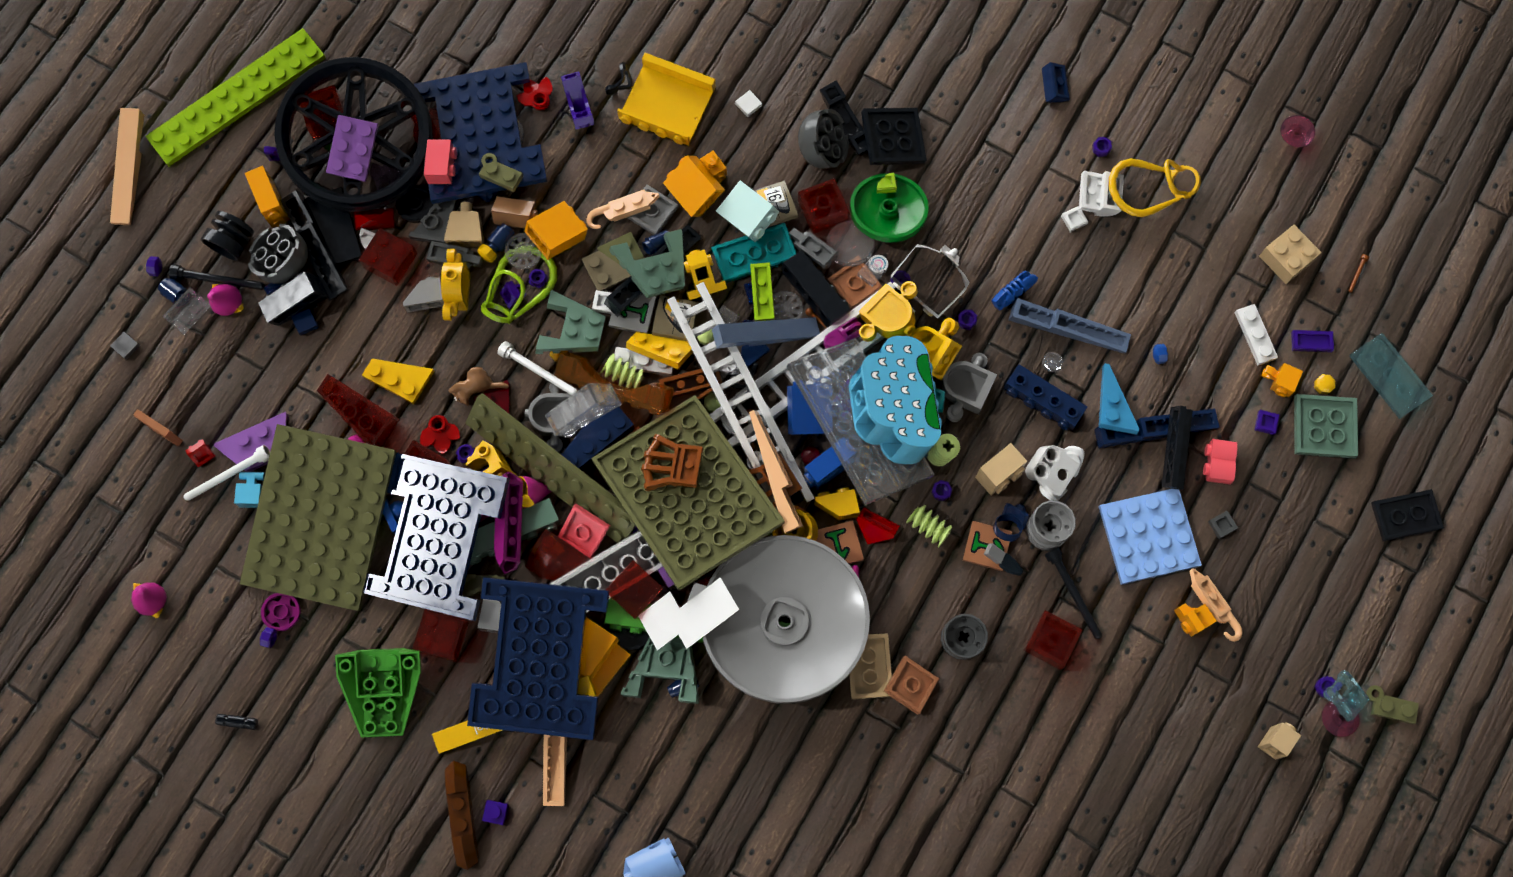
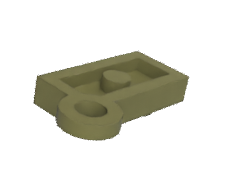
(499, 173)
(1392, 707)

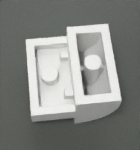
(1096, 195)

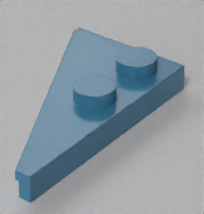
(1114, 408)

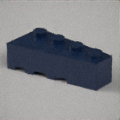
(598, 437)

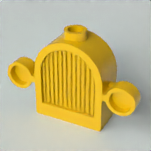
(454, 285)
(889, 313)
(939, 346)

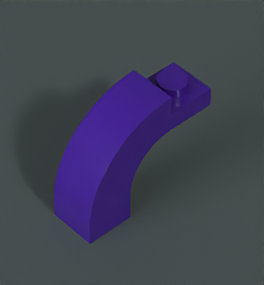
(577, 100)

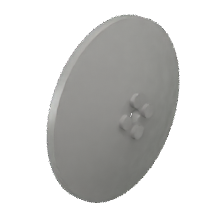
(826, 615)

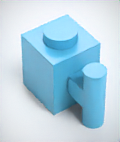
(248, 494)

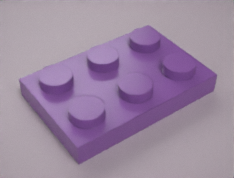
(352, 148)

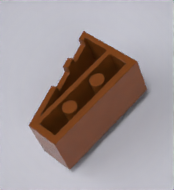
(688, 385)

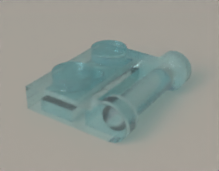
(1353, 698)

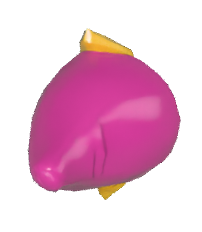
(225, 299)
(533, 491)
(148, 599)

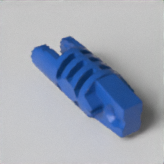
(1014, 290)

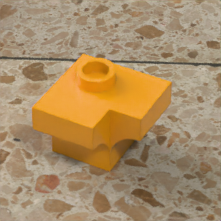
(1194, 619)

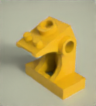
(698, 259)
(488, 455)

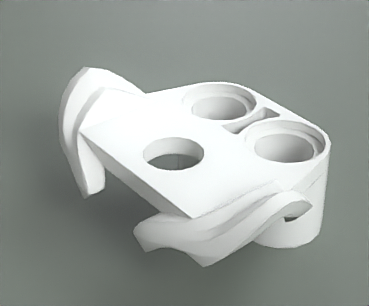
(1068, 459)

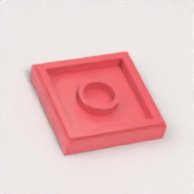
(583, 531)

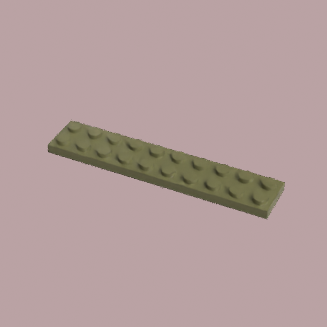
(548, 465)

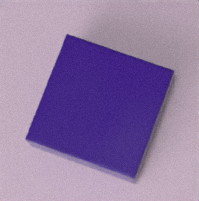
(1266, 422)

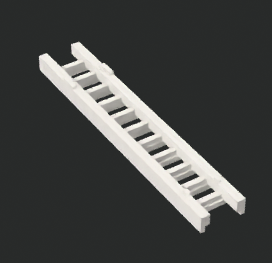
(745, 375)
(767, 378)

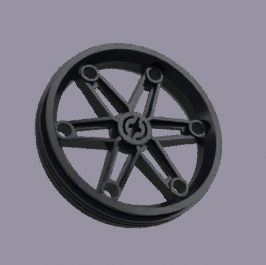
(352, 67)

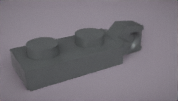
(814, 248)
(438, 251)

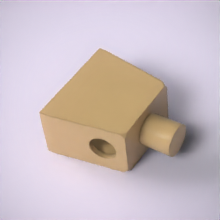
(464, 228)

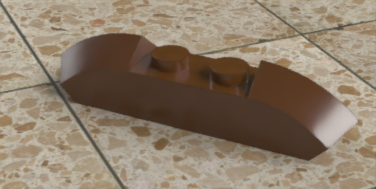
(461, 815)

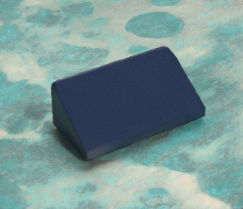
(1055, 83)

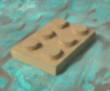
(872, 670)

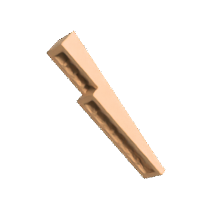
(126, 165)
(776, 474)
(554, 770)

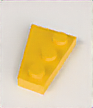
(662, 349)
(398, 378)

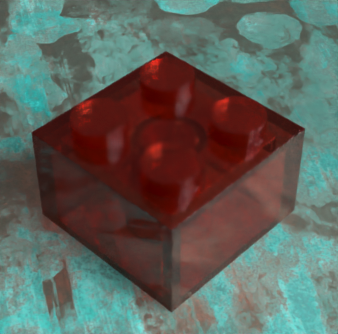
(329, 97)
(823, 206)
(388, 256)
(440, 635)
(1052, 640)

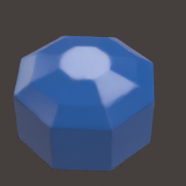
(1160, 354)

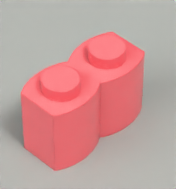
(1221, 461)

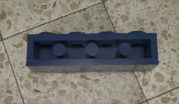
(1045, 398)

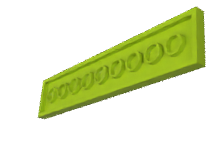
(235, 97)

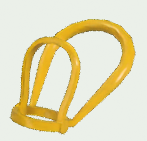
(1170, 176)

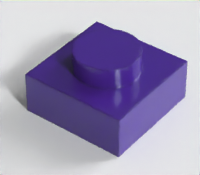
(495, 812)

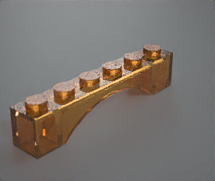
(577, 370)

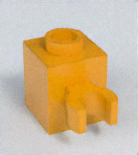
(715, 166)
(1284, 378)

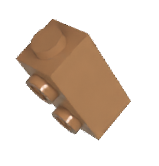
(513, 212)

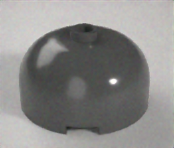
(817, 133)
(278, 254)

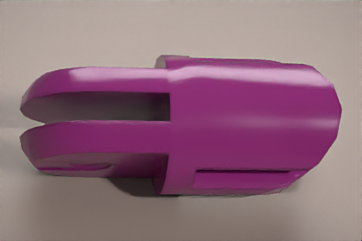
(843, 333)

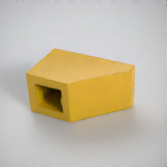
(839, 505)

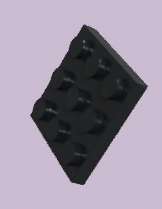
(893, 136)

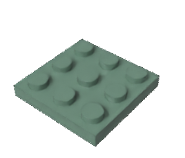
(1325, 426)

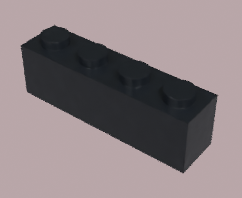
(814, 288)

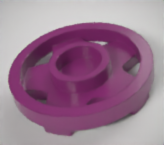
(280, 612)

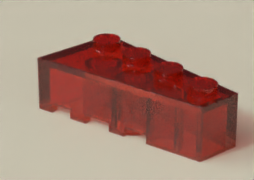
(365, 417)

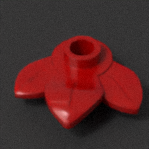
(534, 92)
(440, 437)

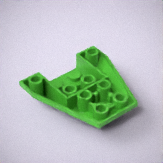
(379, 688)

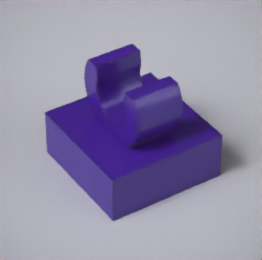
(510, 293)

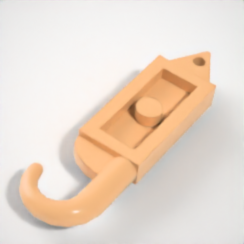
(623, 207)
(1215, 602)

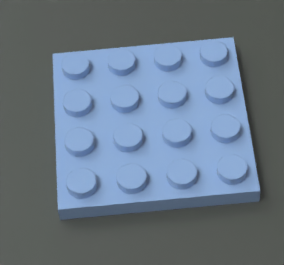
(1149, 536)

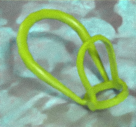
(495, 282)

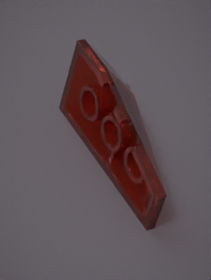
(553, 557)

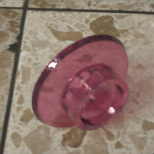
(1302, 126)
(1334, 724)

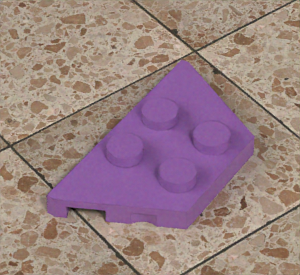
(244, 444)

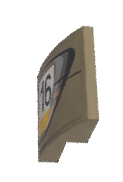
(781, 199)
(665, 321)

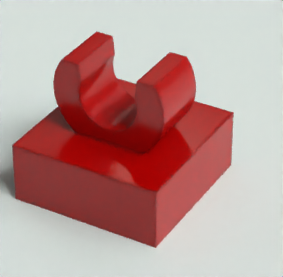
(200, 453)

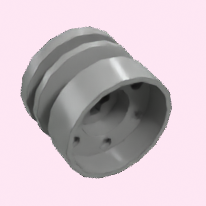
(1060, 522)

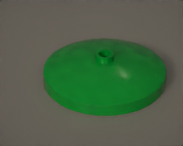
(889, 215)

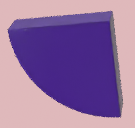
(271, 153)

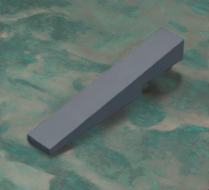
(1068, 325)
(764, 332)

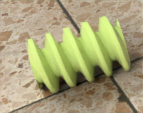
(622, 372)
(944, 450)
(930, 525)

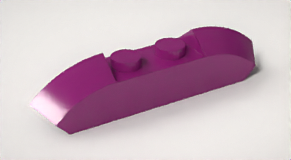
(508, 528)

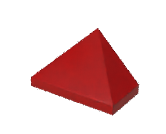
(375, 219)
(875, 527)

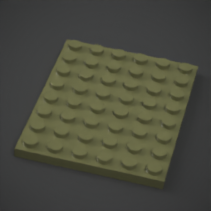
(318, 517)
(684, 525)

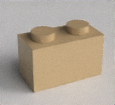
(1279, 740)

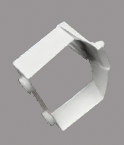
(950, 255)

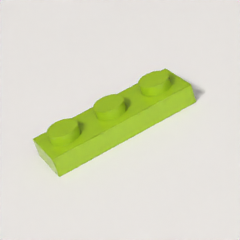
(762, 292)

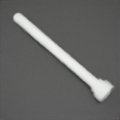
(507, 350)
(261, 455)

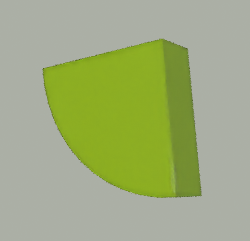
(887, 184)

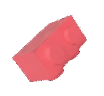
(439, 162)

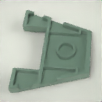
(655, 273)
(580, 330)
(668, 662)

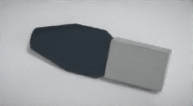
(1004, 560)

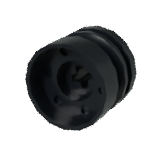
(228, 234)

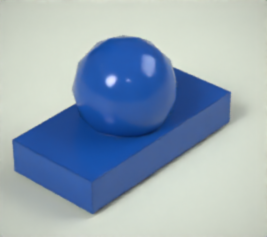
(392, 513)

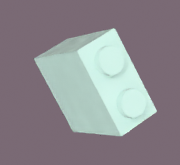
(748, 211)

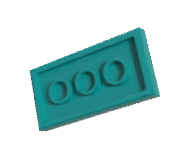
(736, 255)

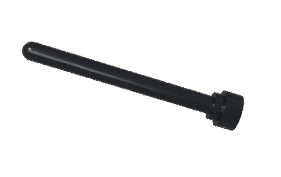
(177, 272)
(1055, 558)

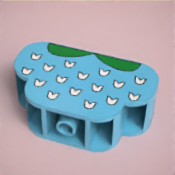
(897, 400)

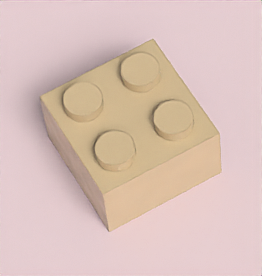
(1290, 254)
(1001, 469)

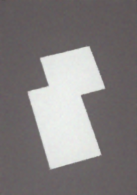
(691, 621)

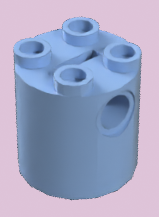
(654, 861)

